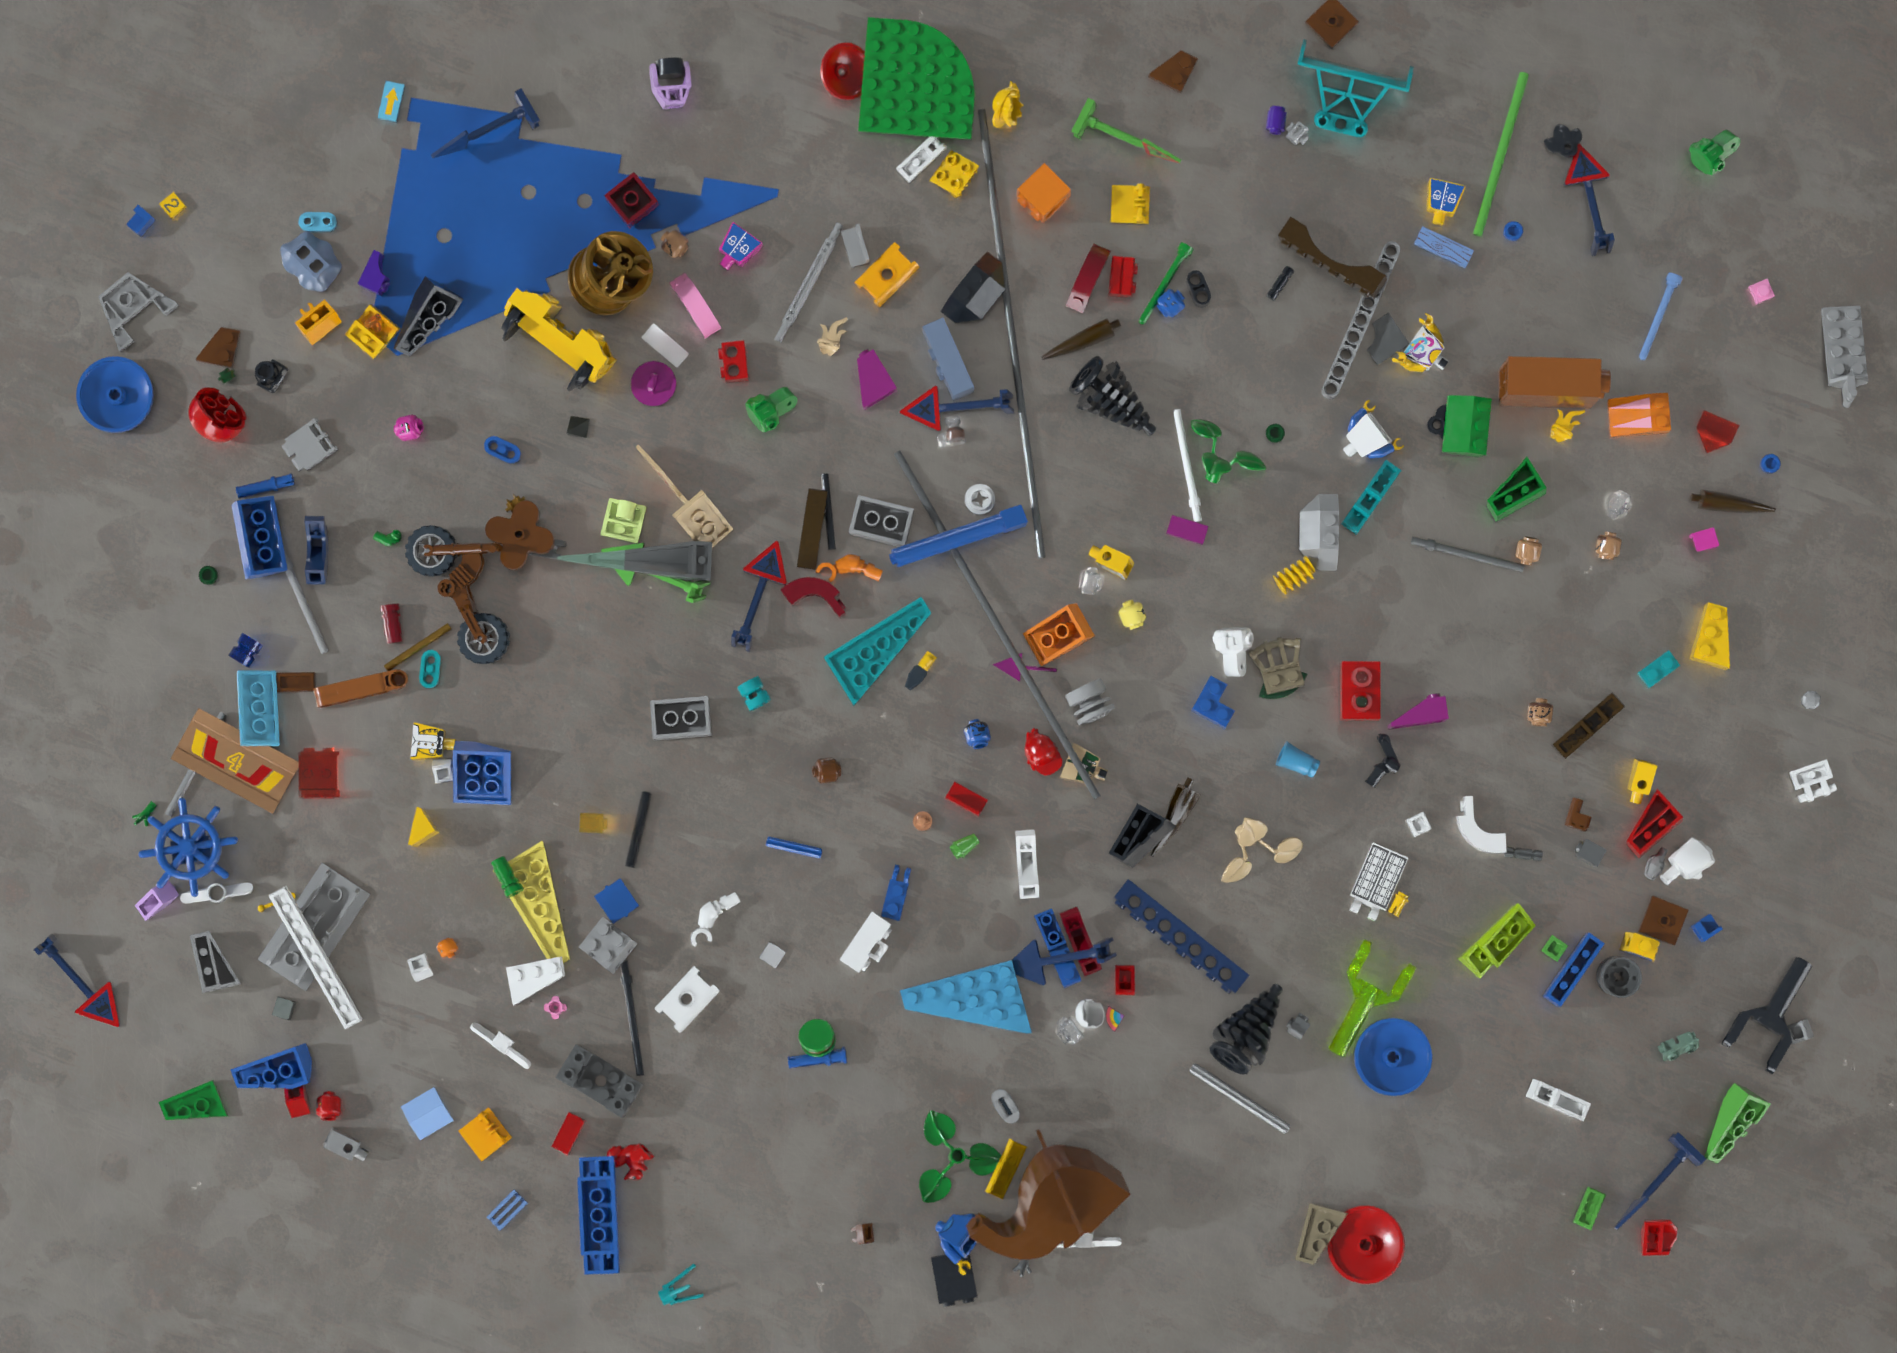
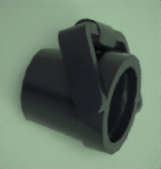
(269, 375)

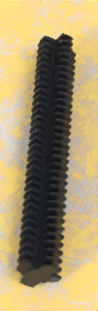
(639, 823)

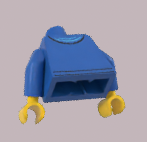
(956, 1239)

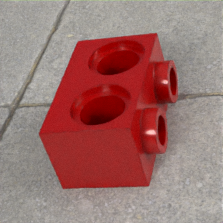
(738, 361)

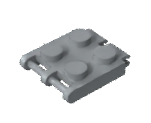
(308, 446)

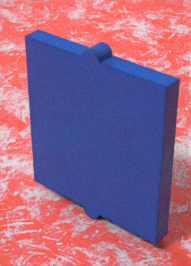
(616, 901)

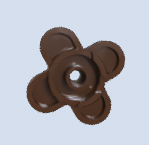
(533, 538)

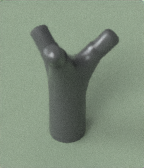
(1023, 1264)

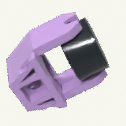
(670, 69)

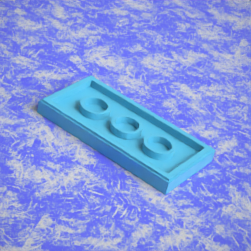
(258, 708)

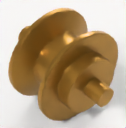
(511, 504)

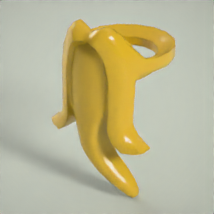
(1562, 428)

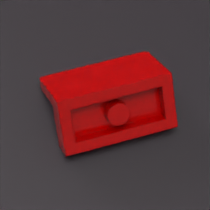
(966, 799)
(568, 1133)

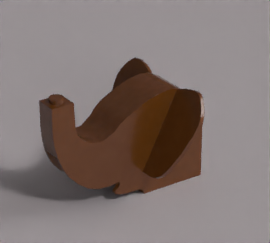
(1059, 1198)

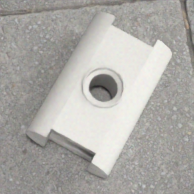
(673, 1003)

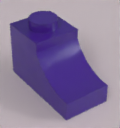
(373, 276)

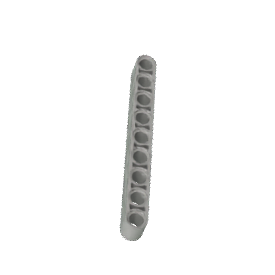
(1358, 329)

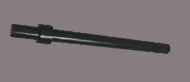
(626, 981)

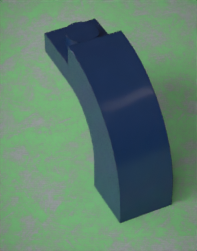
(317, 550)

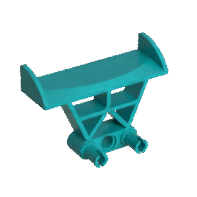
(1355, 126)

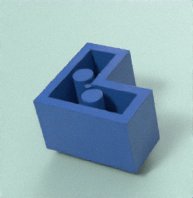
(1208, 705)

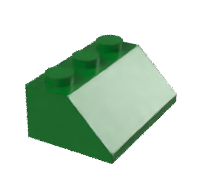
(1466, 425)

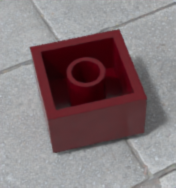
(631, 200)

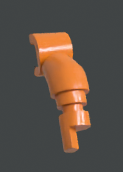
(851, 563)

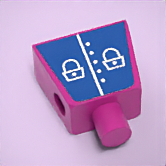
(738, 247)

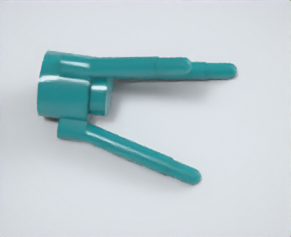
(669, 1294)

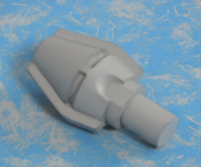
(1655, 864)

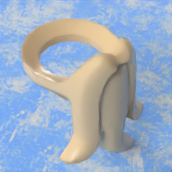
(830, 340)

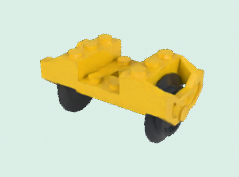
(583, 351)

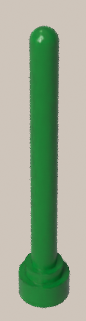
(1183, 252)

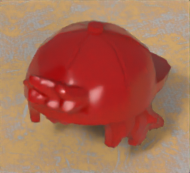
(1042, 753)

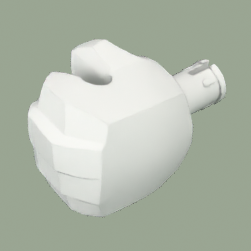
(1689, 861)

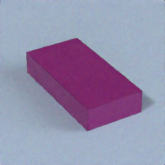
(1187, 530)

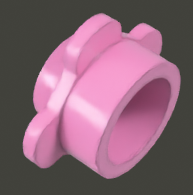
(555, 1012)

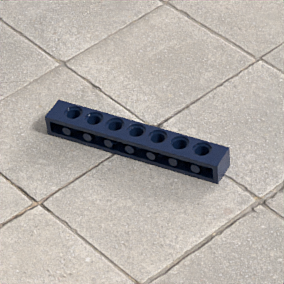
(1238, 975)

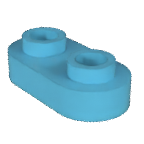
(317, 222)

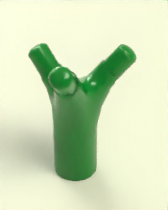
(144, 814)

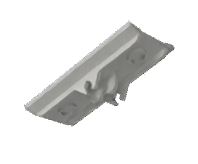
(329, 908)

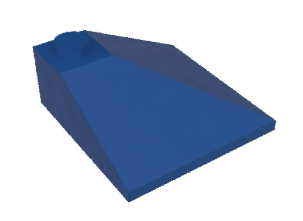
(481, 774)

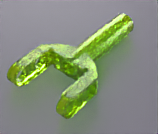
(1365, 998)

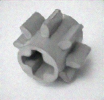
(1297, 133)

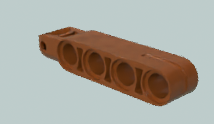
(360, 688)

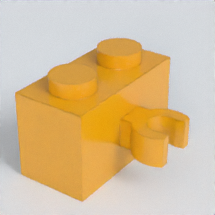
(317, 321)

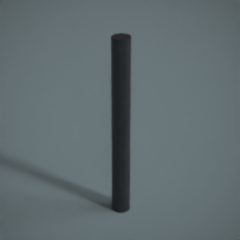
(828, 513)

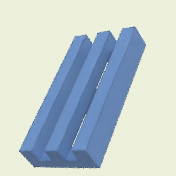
(519, 1198)

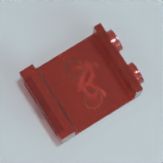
(317, 774)

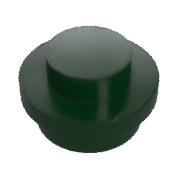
(226, 375)
(1275, 433)
(208, 575)

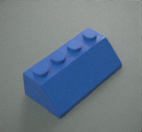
(259, 537)

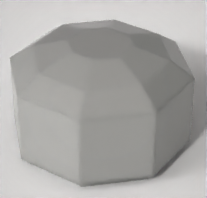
(1811, 700)

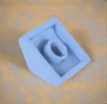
(427, 1113)

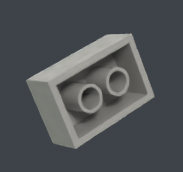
(881, 521)
(680, 718)

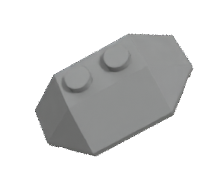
(1320, 531)

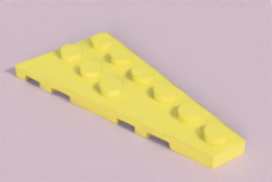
(538, 901)

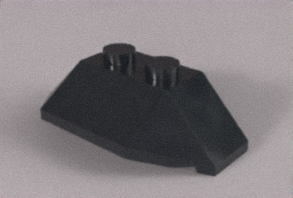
(976, 291)

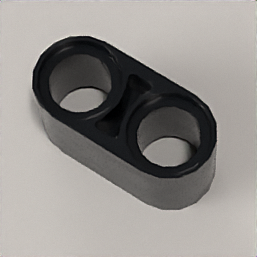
(1201, 288)

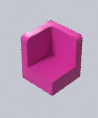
(1705, 539)

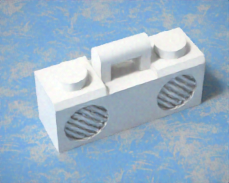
(859, 950)

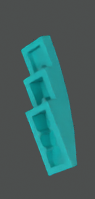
(1371, 497)

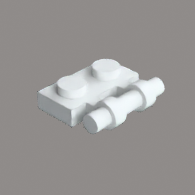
(1810, 775)

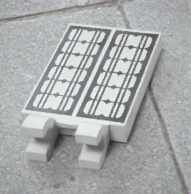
(1377, 880)

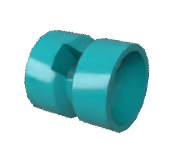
(753, 686)

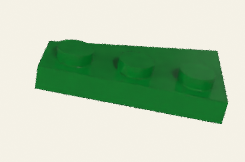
(194, 1103)

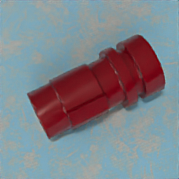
(391, 625)

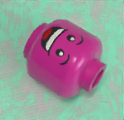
(408, 427)

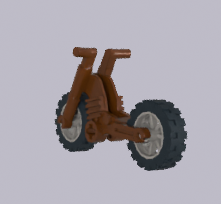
(460, 580)

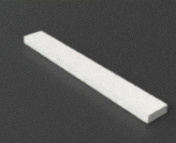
(315, 957)

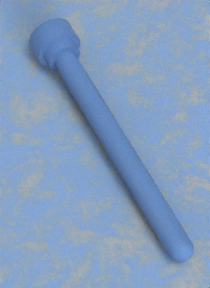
(1673, 281)

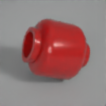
(328, 1106)

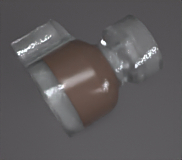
(954, 435)

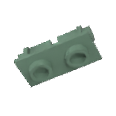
(1687, 1044)

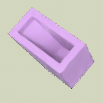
(156, 900)

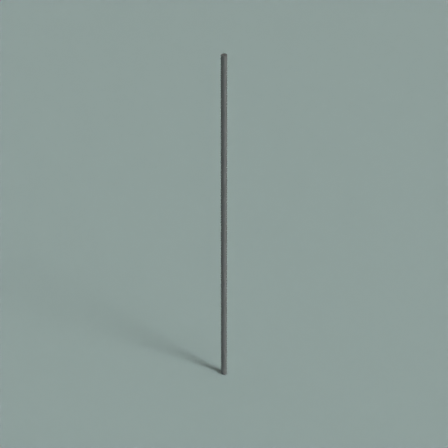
(1012, 336)

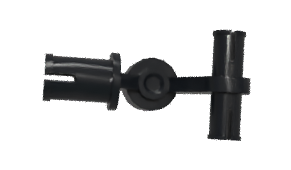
(1389, 763)

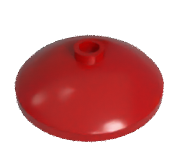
(850, 60)

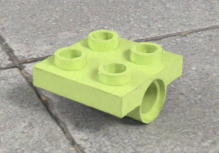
(623, 520)

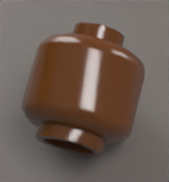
(826, 770)

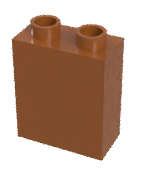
(1552, 382)

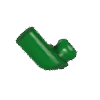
(389, 539)

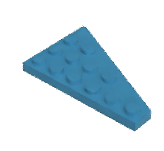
(977, 996)

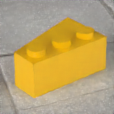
(1712, 638)

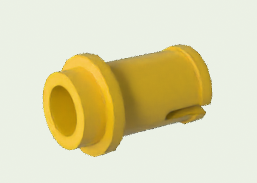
(1398, 903)

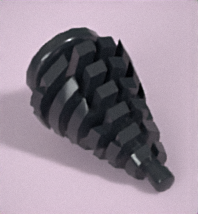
(1110, 395)
(1246, 1034)

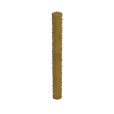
(417, 647)

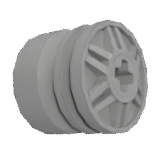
(1090, 702)

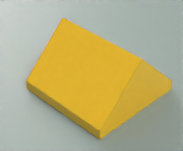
(422, 828)

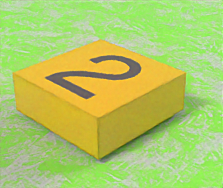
(172, 205)

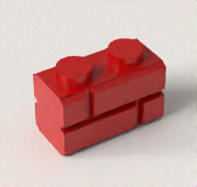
(1121, 277)

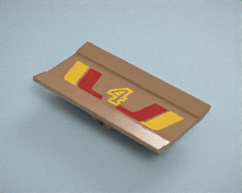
(249, 771)

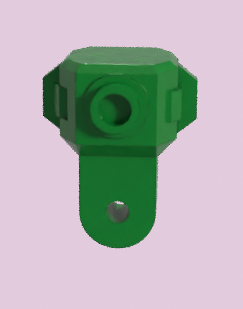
(1710, 154)
(766, 410)

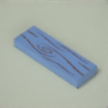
(1443, 247)

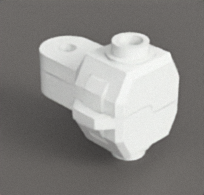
(1233, 645)

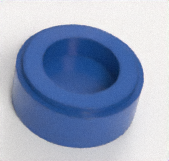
(1513, 231)
(1770, 463)

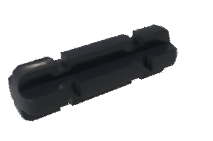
(1280, 283)

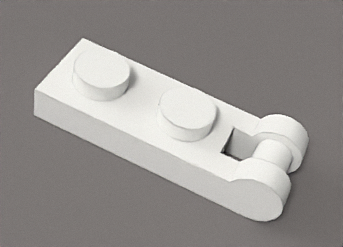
(920, 158)

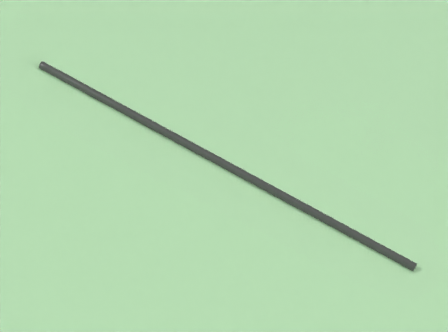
(1000, 630)

